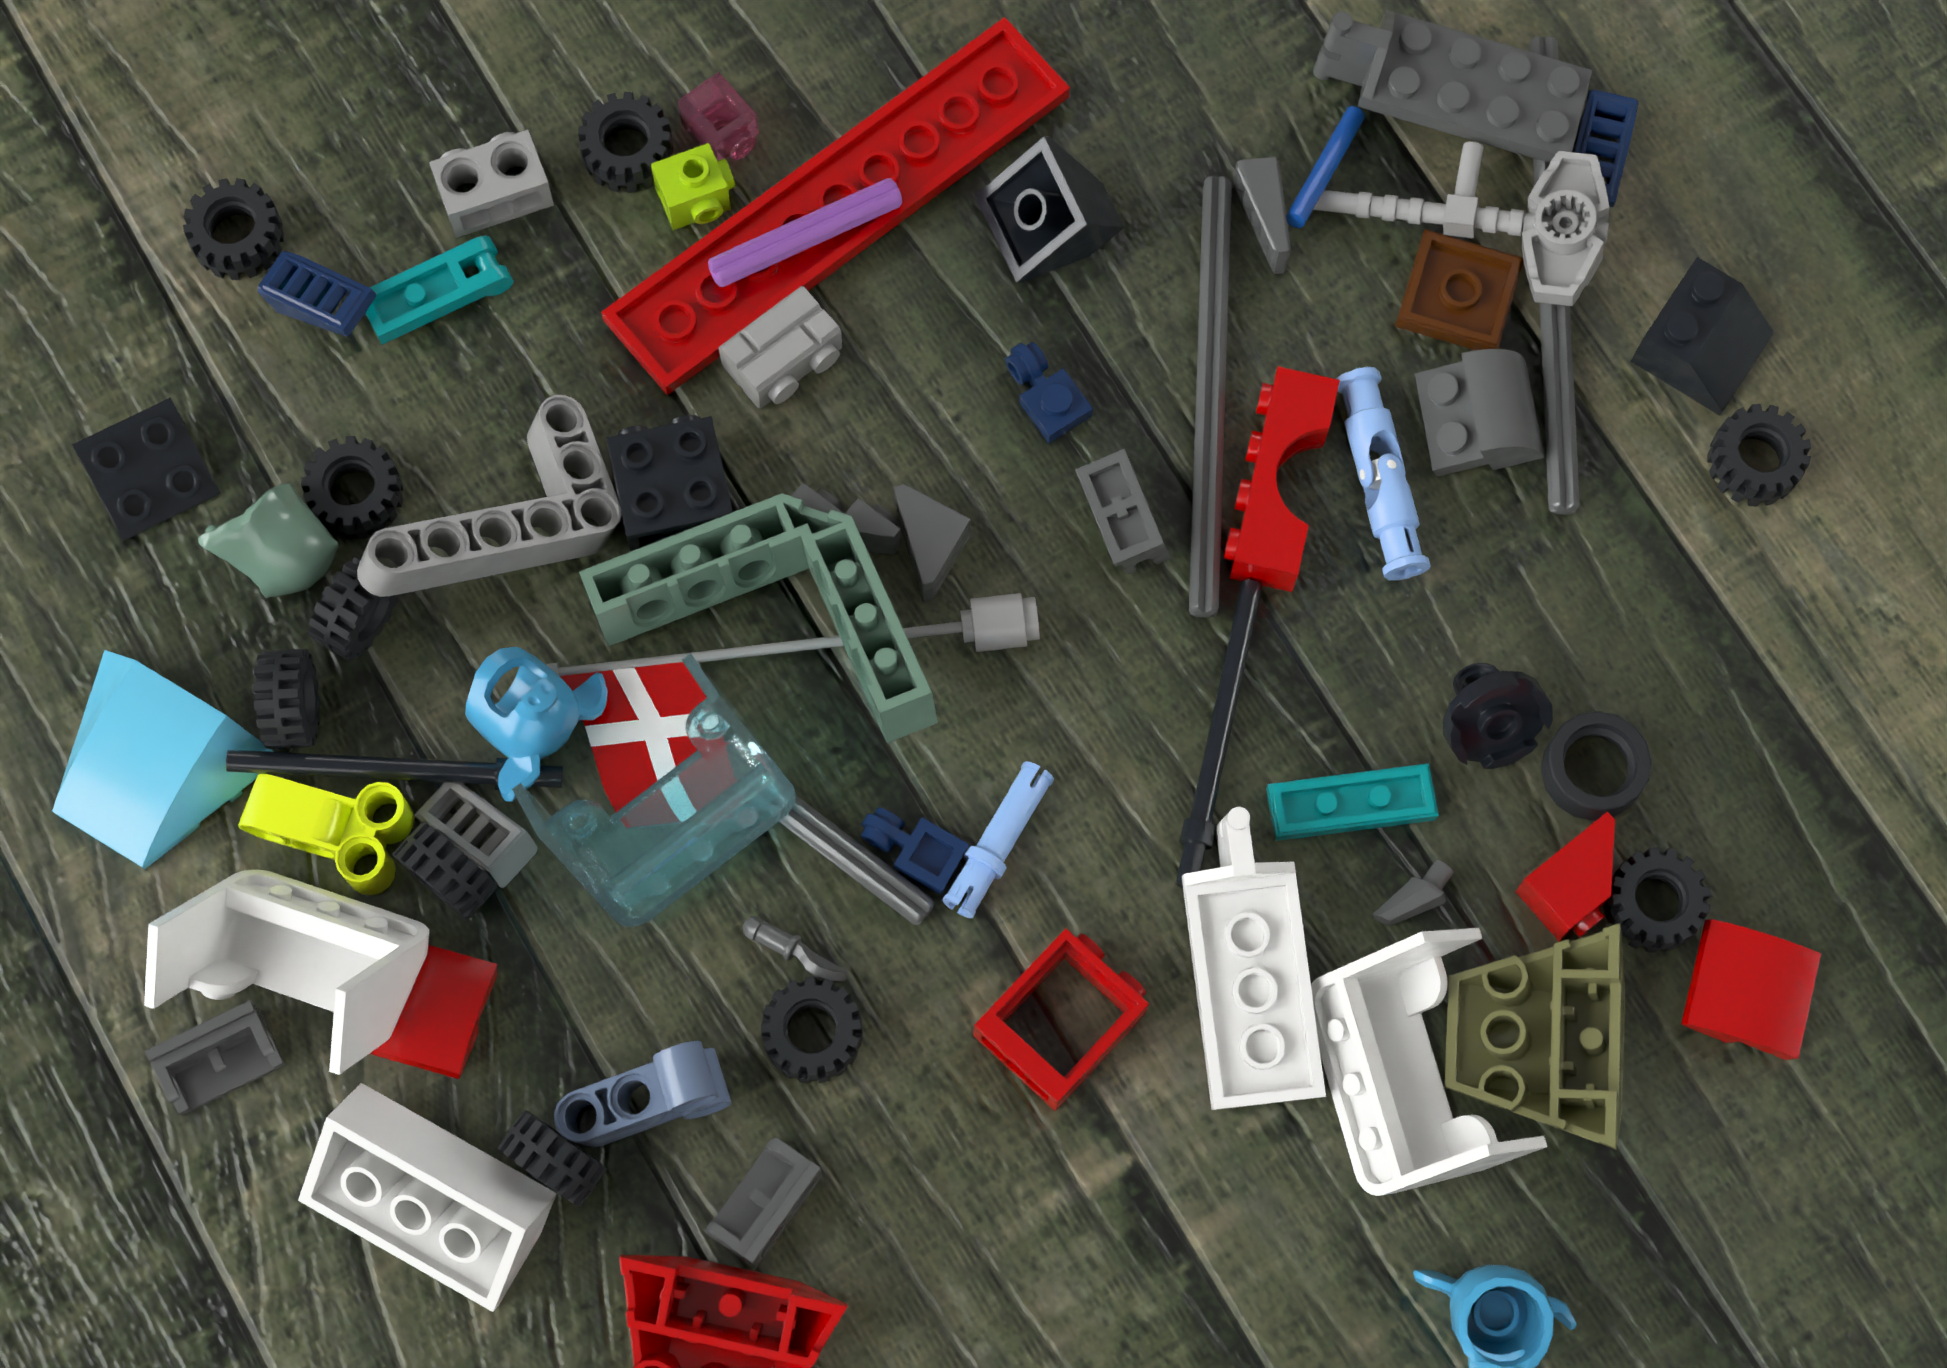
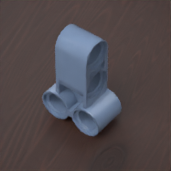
(681, 1084)

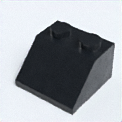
(1705, 337)

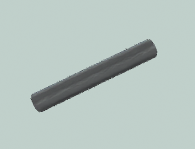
(858, 862)

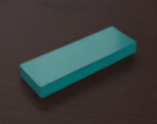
(1352, 802)

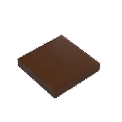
(1459, 292)

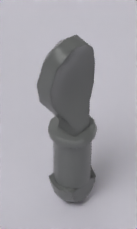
(790, 946)

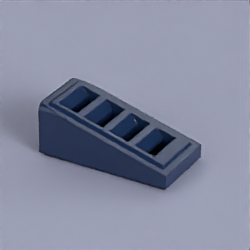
(1612, 117)
(313, 292)

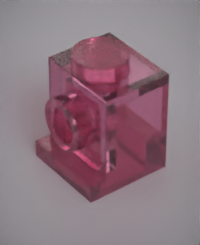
(715, 106)

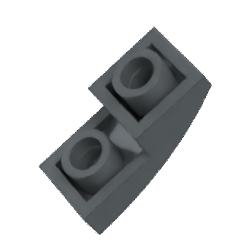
(874, 523)

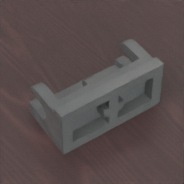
(1122, 511)
(215, 1057)
(764, 1202)

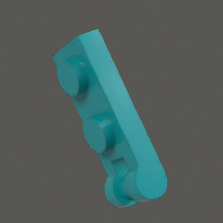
(436, 288)

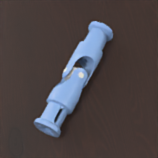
(1383, 479)

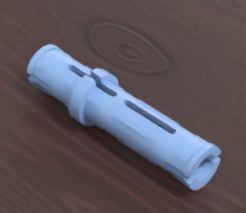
(987, 858)

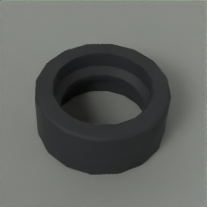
(1614, 730)

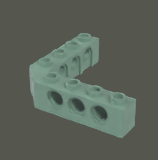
(757, 549)

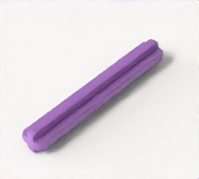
(805, 232)

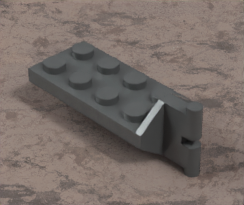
(1458, 83)

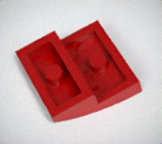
(1751, 989)
(441, 1013)

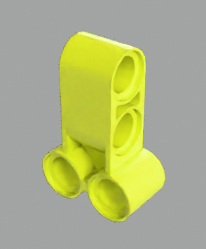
(330, 825)

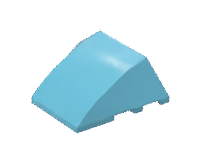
(148, 762)

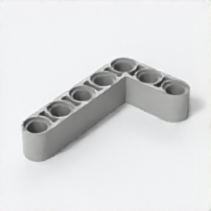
(509, 524)

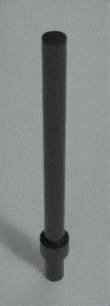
(379, 768)
(1198, 830)

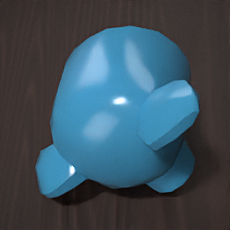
(532, 715)
(1499, 1314)

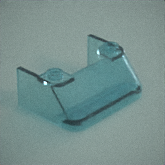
(679, 824)

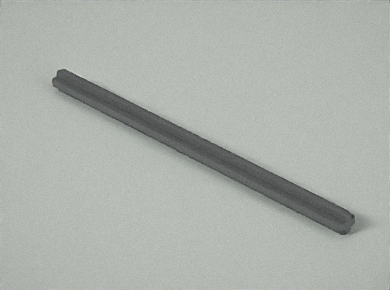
(1557, 375)

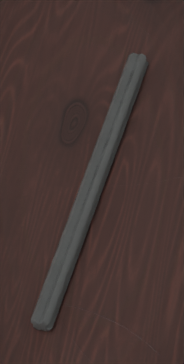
(1210, 398)

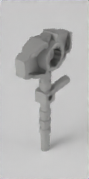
(1559, 233)

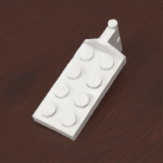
(1252, 976)

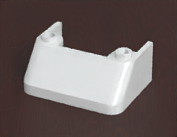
(294, 943)
(1387, 1072)

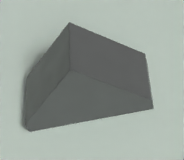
(932, 537)

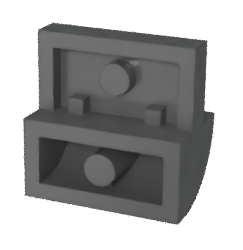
(1479, 412)

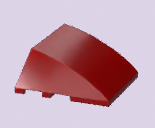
(722, 1315)

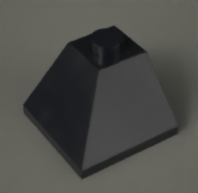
(1047, 211)

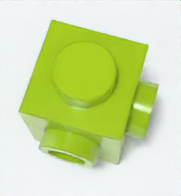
(693, 186)

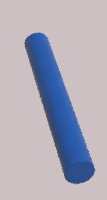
(1325, 167)

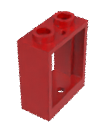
(1023, 1060)

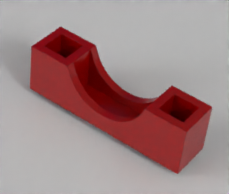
(1271, 537)

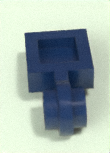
(1053, 401)
(926, 856)

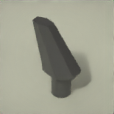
(1416, 896)

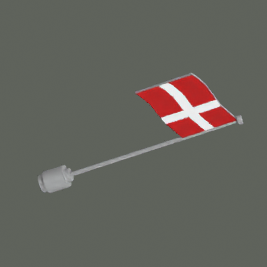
(651, 697)

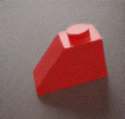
(1573, 882)

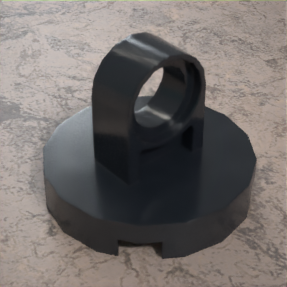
(1495, 715)

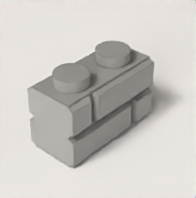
(782, 348)

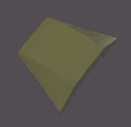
(1544, 1035)

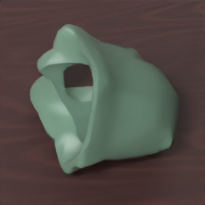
(275, 543)

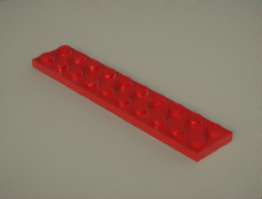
(917, 139)

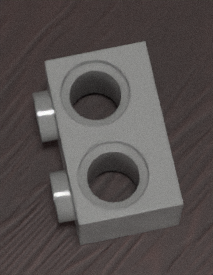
(496, 195)

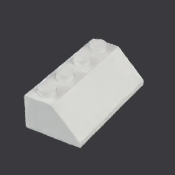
(425, 1196)

